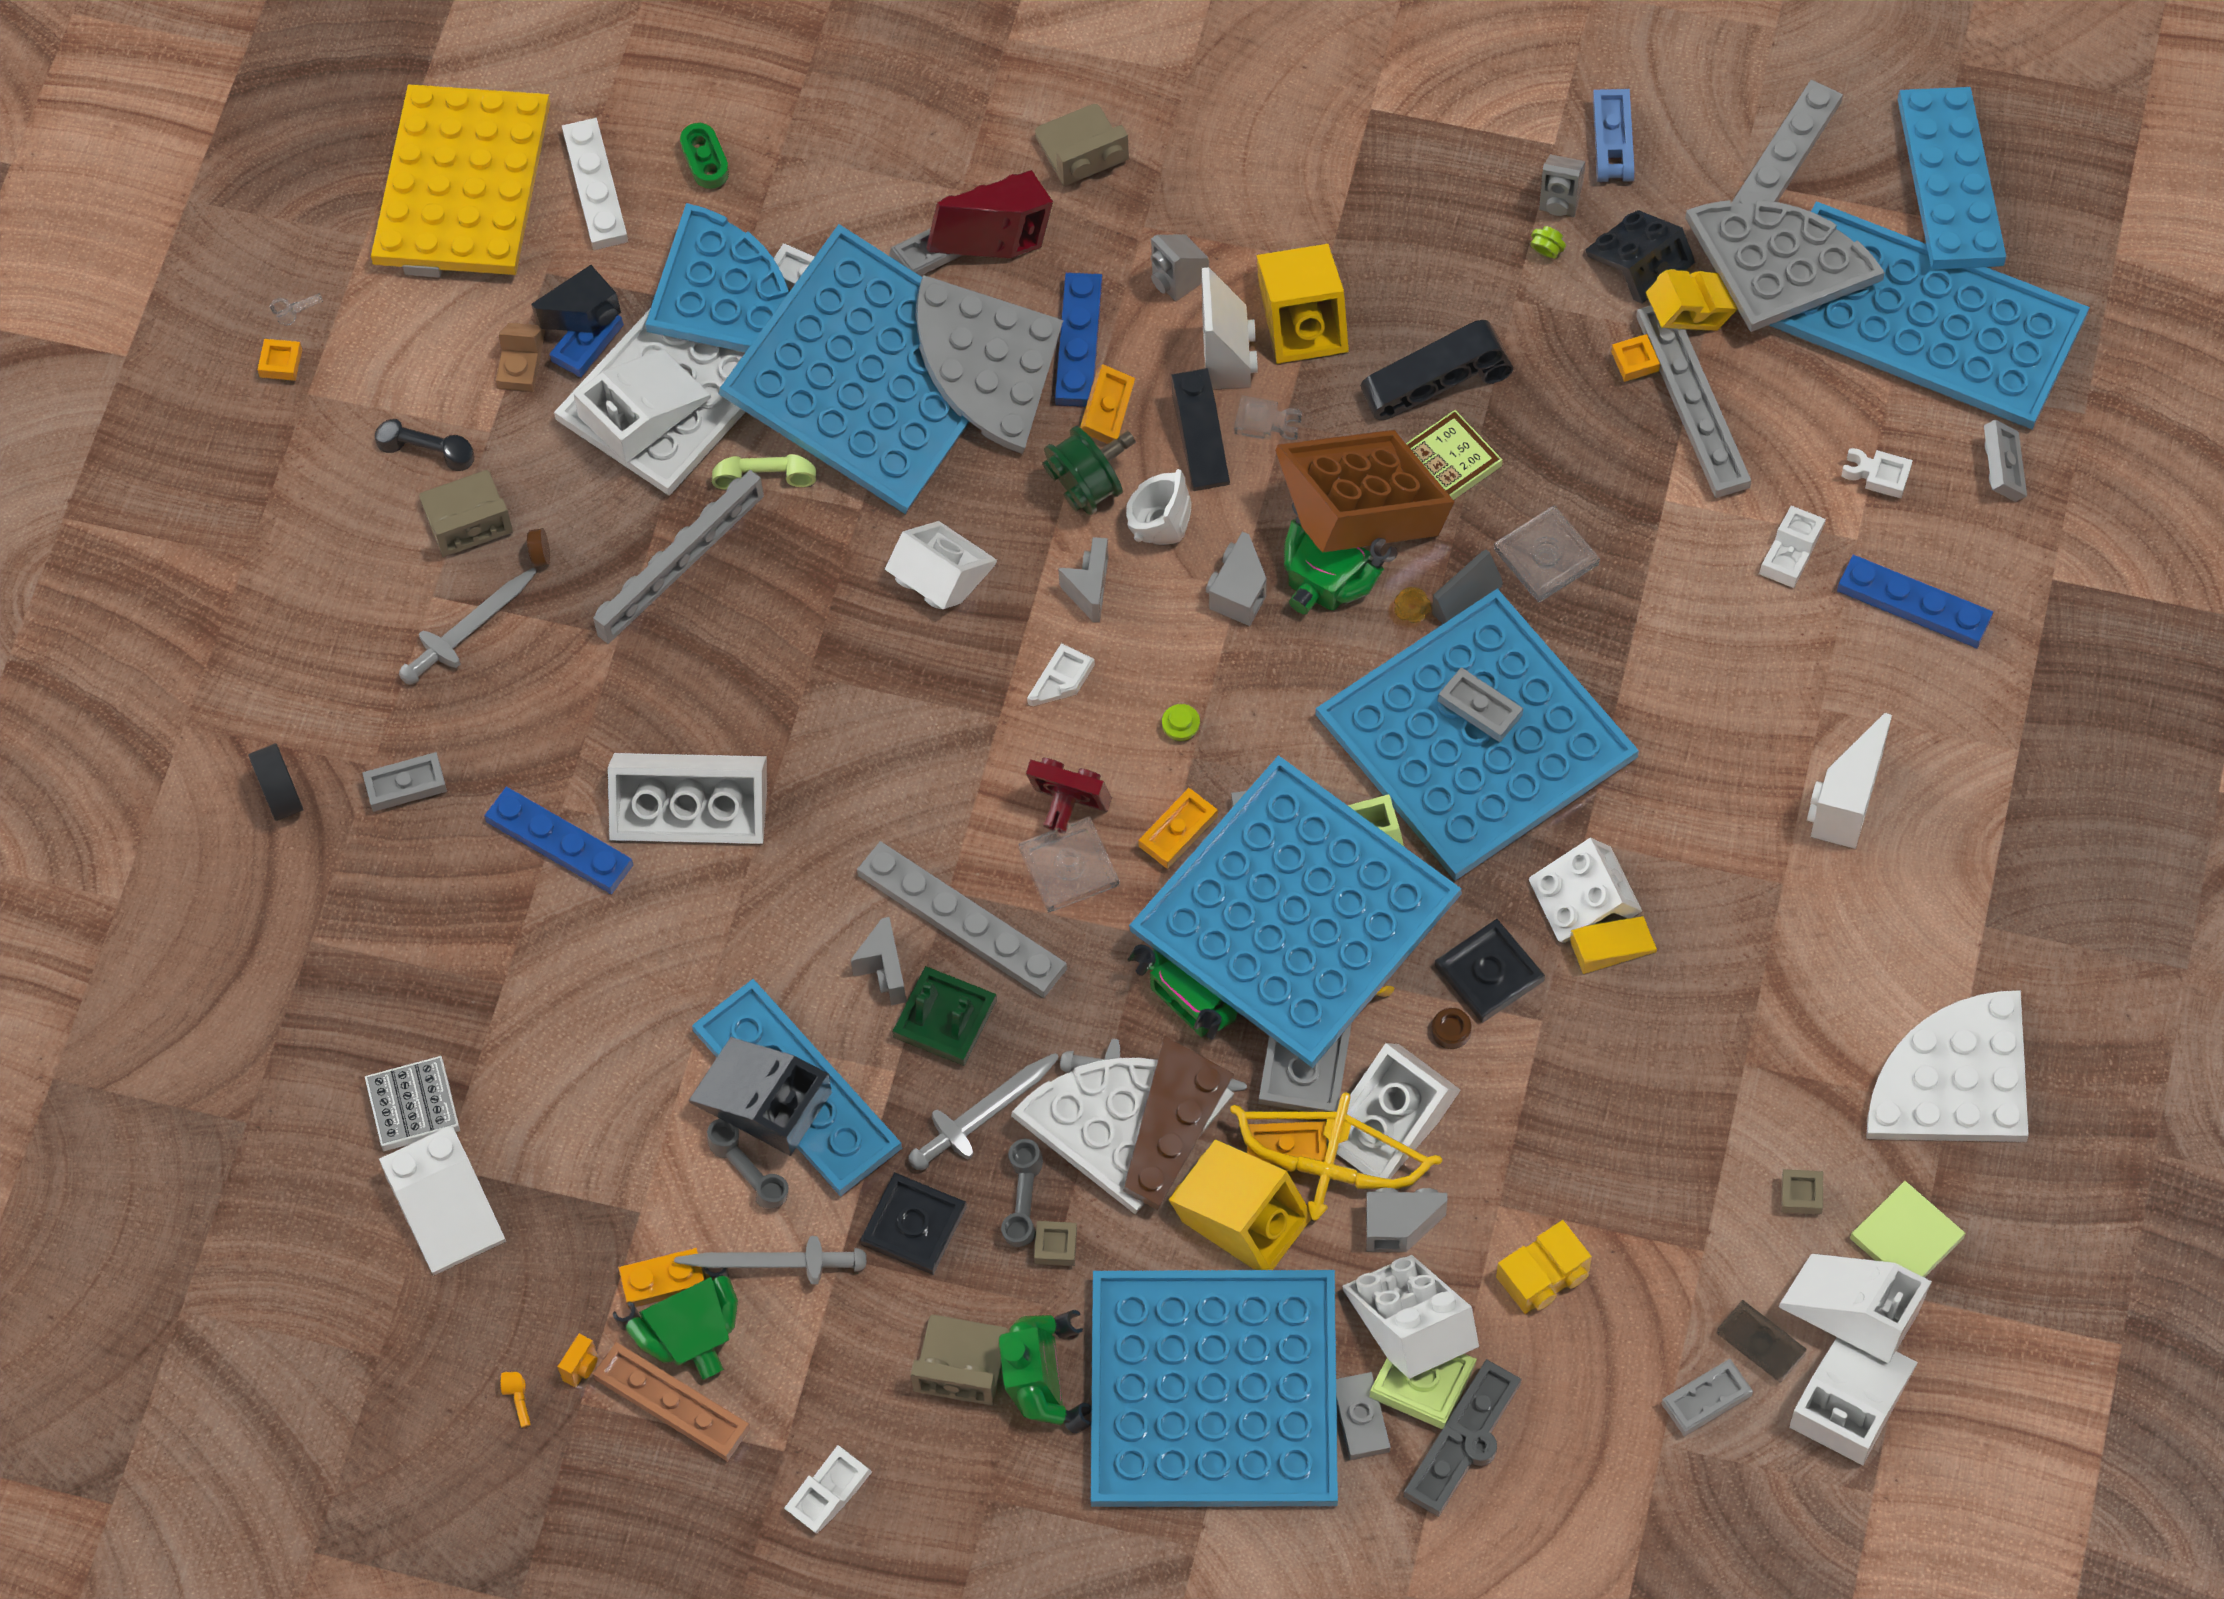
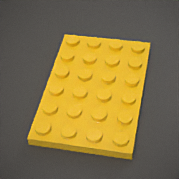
(461, 179)

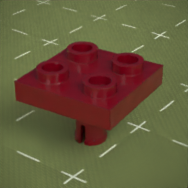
(1067, 790)

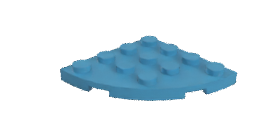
(715, 284)

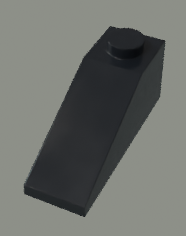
(1200, 429)

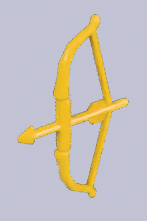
(1336, 1131)

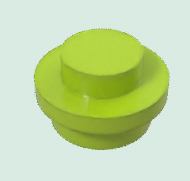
(1547, 242)
(1180, 722)

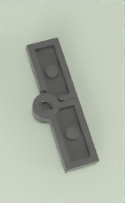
(1464, 1438)

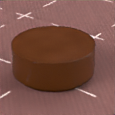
(538, 547)
(1451, 1028)

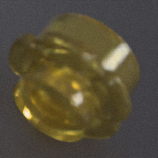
(1413, 596)

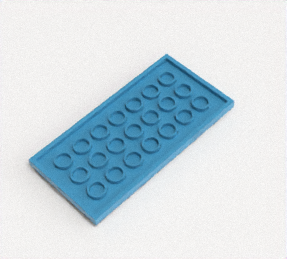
(1947, 329)

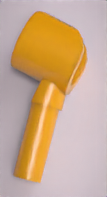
(514, 1384)

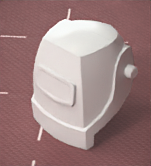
(1160, 509)

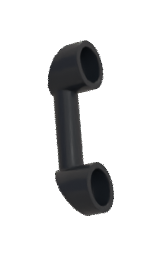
(457, 450)

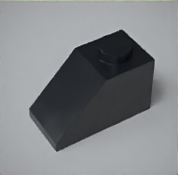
(578, 304)

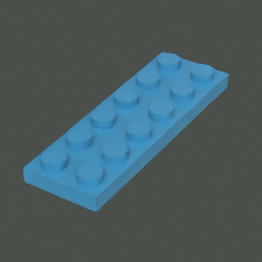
(1951, 178)
(846, 1135)

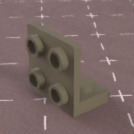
(466, 513)
(959, 1360)

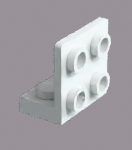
(1583, 888)

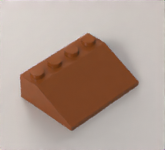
(1362, 490)

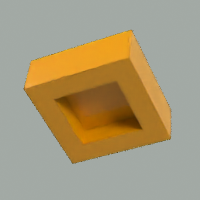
(1635, 357)
(279, 359)
(578, 1361)

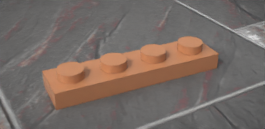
(671, 1401)

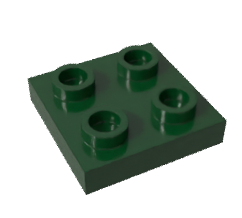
(944, 1015)

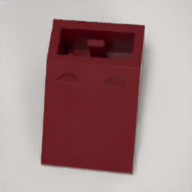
(993, 219)

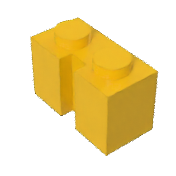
(1691, 300)
(1544, 1268)

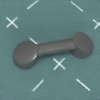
(724, 1143)
(1027, 1163)

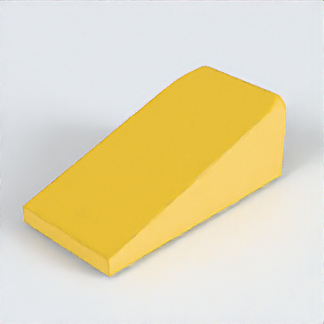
(1611, 943)

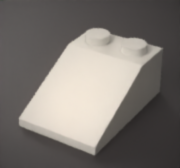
(1226, 335)
(1843, 798)
(1398, 1099)
(442, 1200)

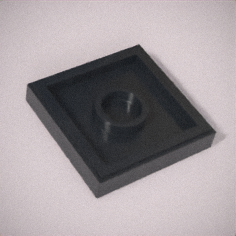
(1489, 970)
(913, 1223)

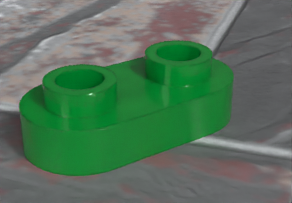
(705, 158)

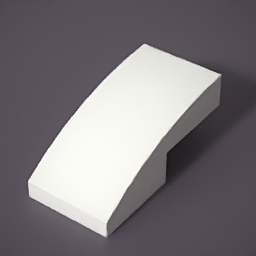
(1792, 546)
(828, 1490)

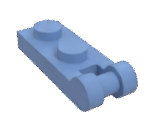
(1613, 134)

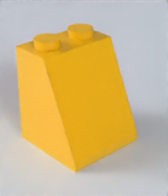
(1303, 303)
(1242, 1205)

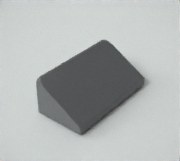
(1466, 587)

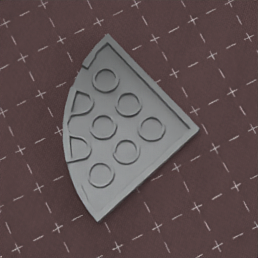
(1780, 258)
(986, 357)

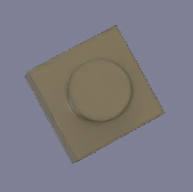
(1802, 1191)
(1055, 1243)

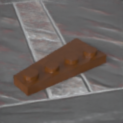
(1176, 1112)

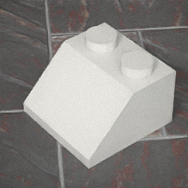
(938, 564)

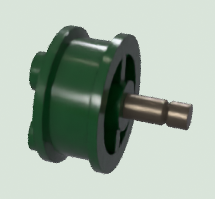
(1086, 468)

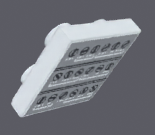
(411, 1102)

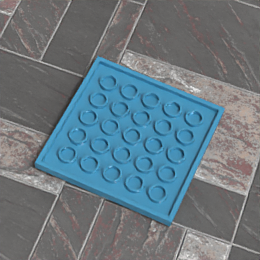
(848, 375)
(1449, 777)
(1295, 910)
(1214, 1388)

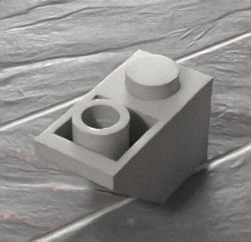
(1561, 185)
(1176, 264)
(1240, 584)
(1401, 1218)

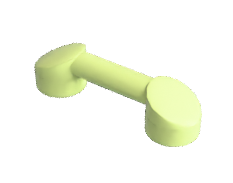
(798, 469)

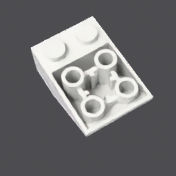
(638, 402)
(1858, 1301)
(1413, 1315)
(1851, 1399)

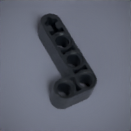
(1437, 368)

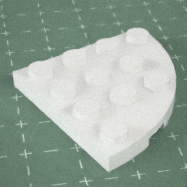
(1956, 1076)
(1096, 1118)

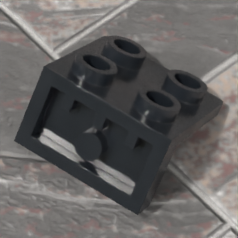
(1643, 250)

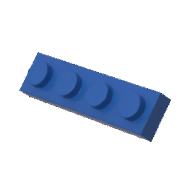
(1078, 338)
(1915, 601)
(559, 840)

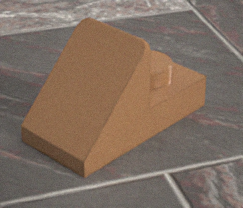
(519, 356)

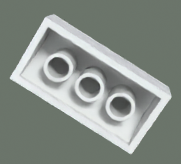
(687, 798)

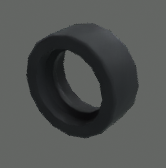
(275, 782)

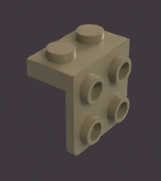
(1082, 143)

